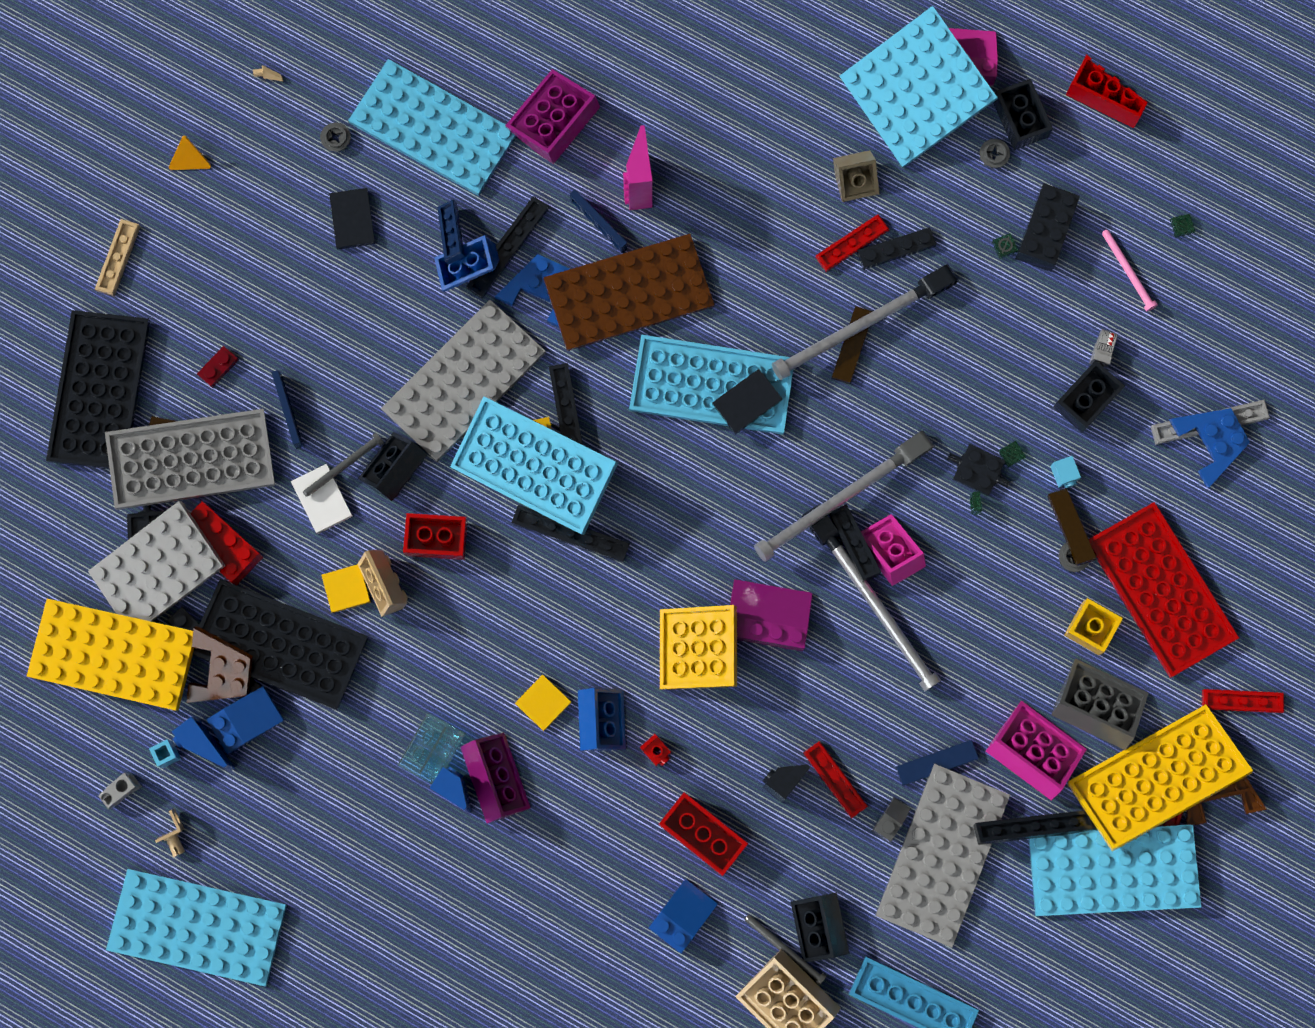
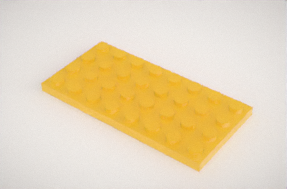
(112, 654)
(1159, 777)

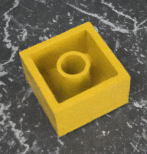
(1093, 626)

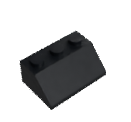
(392, 466)
(783, 780)
(820, 927)

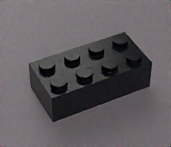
(1047, 227)

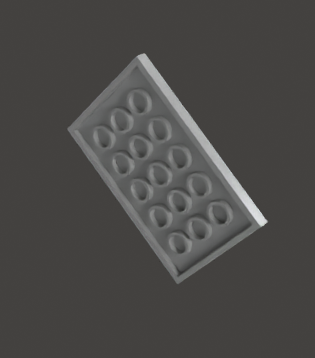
(157, 566)

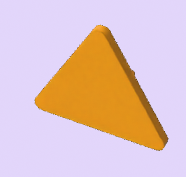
(188, 157)

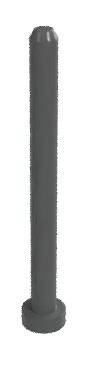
(344, 464)
(819, 978)

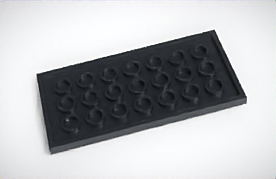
(96, 386)
(286, 644)

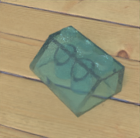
(431, 748)

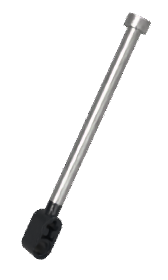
(929, 285)
(826, 533)

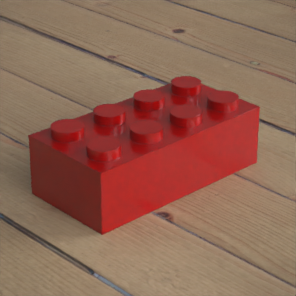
(230, 546)
(703, 834)

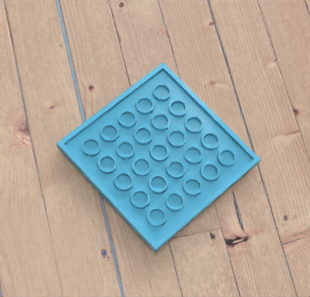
(918, 87)

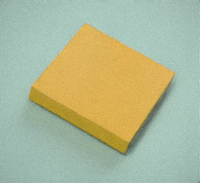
(345, 588)
(543, 702)

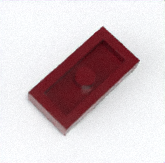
(217, 367)

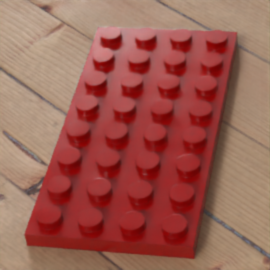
(1162, 590)

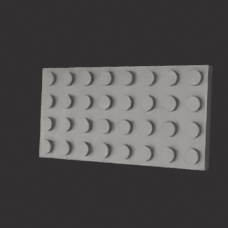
(446, 392)
(189, 459)
(941, 856)

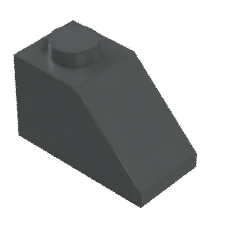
(891, 820)

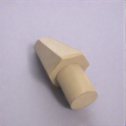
(267, 74)

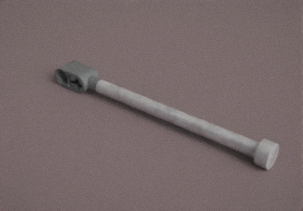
(905, 454)

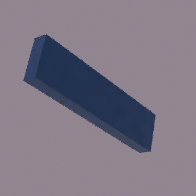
(598, 221)
(450, 232)
(287, 409)
(946, 758)

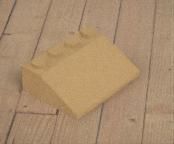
(787, 997)

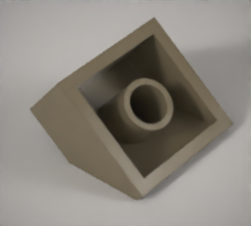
(856, 175)

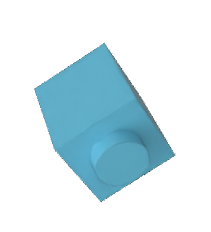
(1065, 472)
(165, 753)

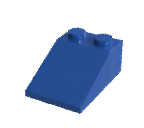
(245, 720)
(196, 738)
(683, 916)

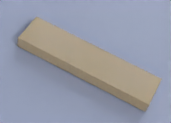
(117, 257)

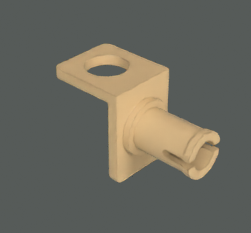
(171, 837)

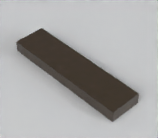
(850, 350)
(1071, 527)

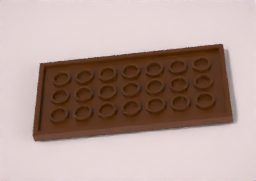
(628, 292)

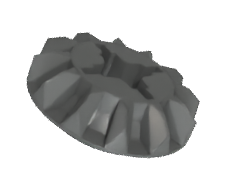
(337, 129)
(1001, 149)
(1067, 562)

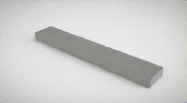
(1245, 414)

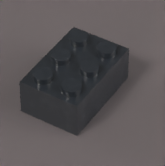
(1022, 114)
(1088, 396)

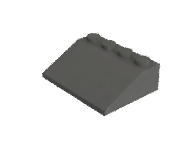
(1100, 704)

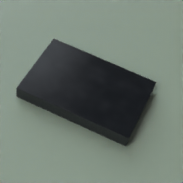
(352, 218)
(747, 401)

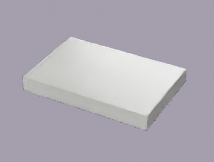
(326, 505)

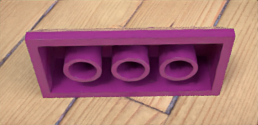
(495, 777)

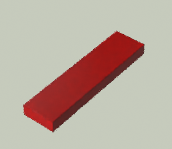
(852, 243)
(1243, 701)
(835, 779)

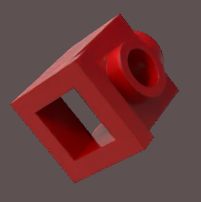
(655, 742)

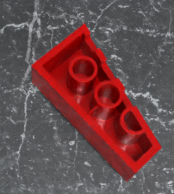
(1105, 93)

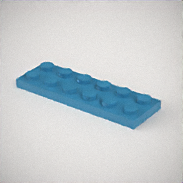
(909, 998)

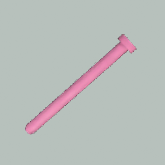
(1129, 271)

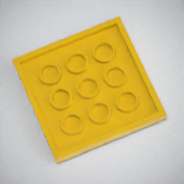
(698, 647)

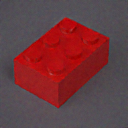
(435, 536)

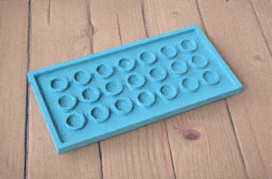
(432, 127)
(686, 377)
(534, 465)
(1084, 876)
(196, 927)

